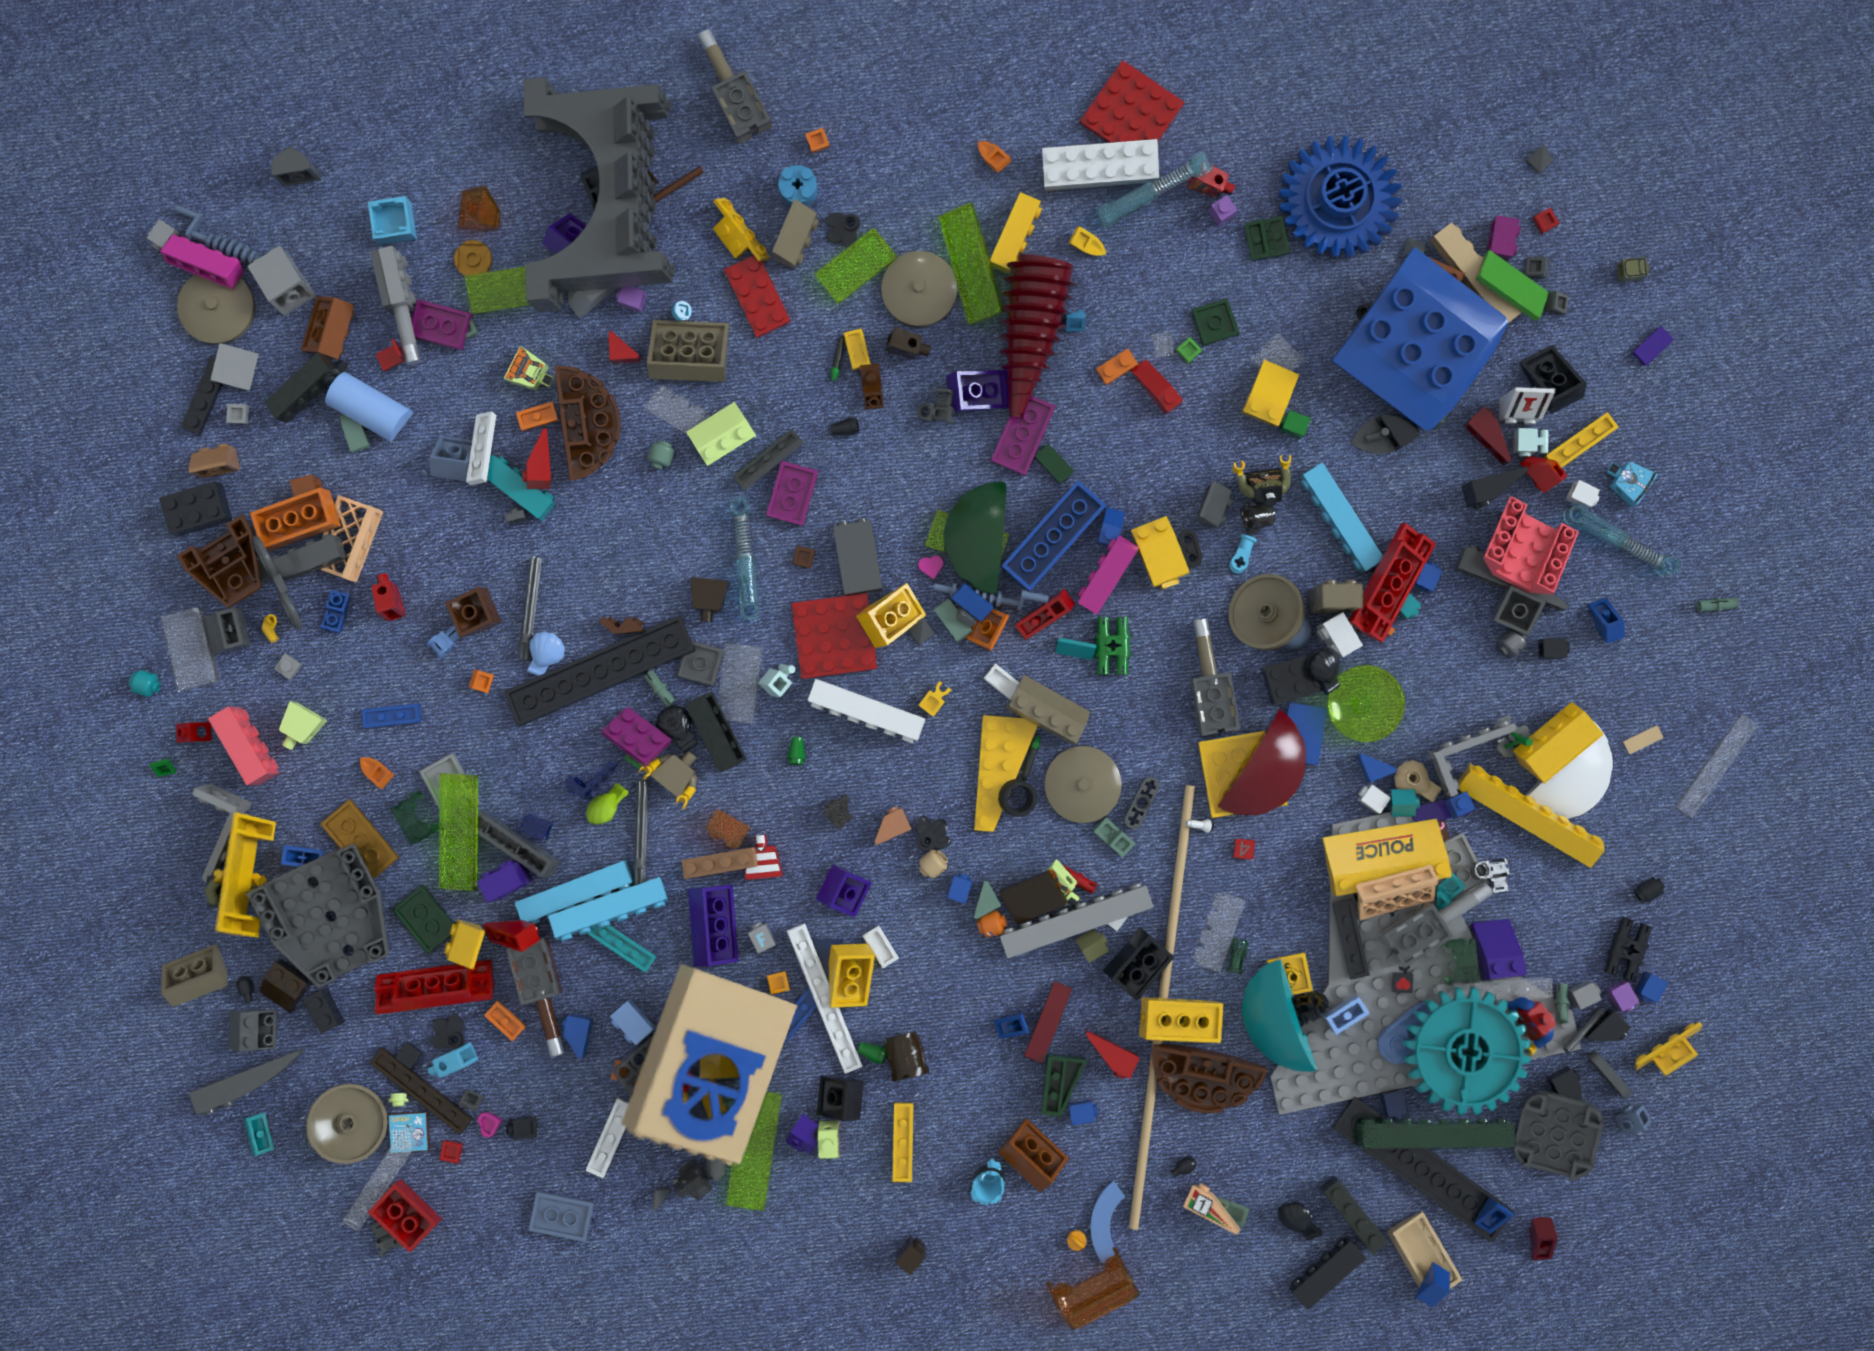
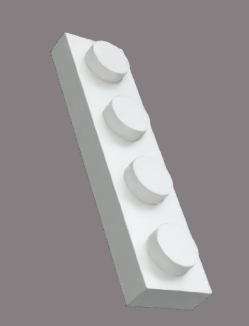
(481, 448)
(608, 1140)

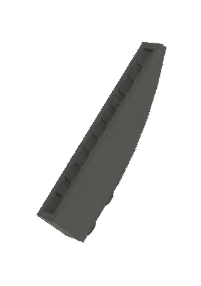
(1473, 564)
(516, 845)
(238, 1085)

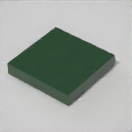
(1215, 322)

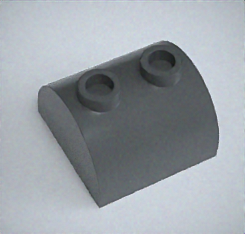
(293, 168)
(1518, 609)

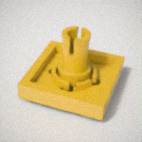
(1302, 979)

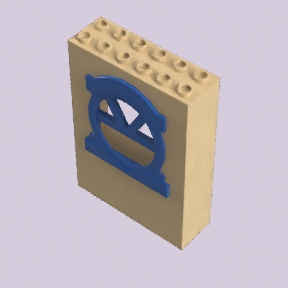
(702, 1019)

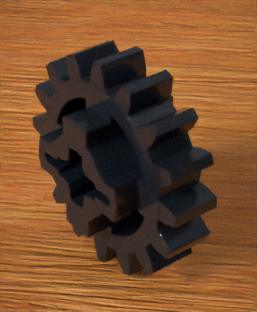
(1310, 1006)

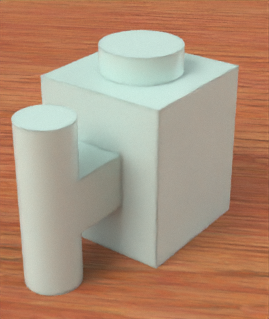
(1527, 442)
(776, 681)

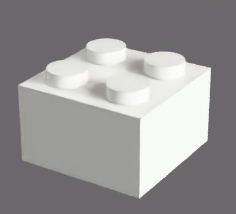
(1339, 635)

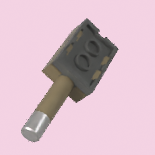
(735, 94)
(1212, 692)

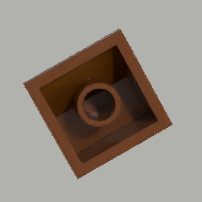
(473, 612)

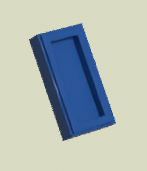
(972, 602)

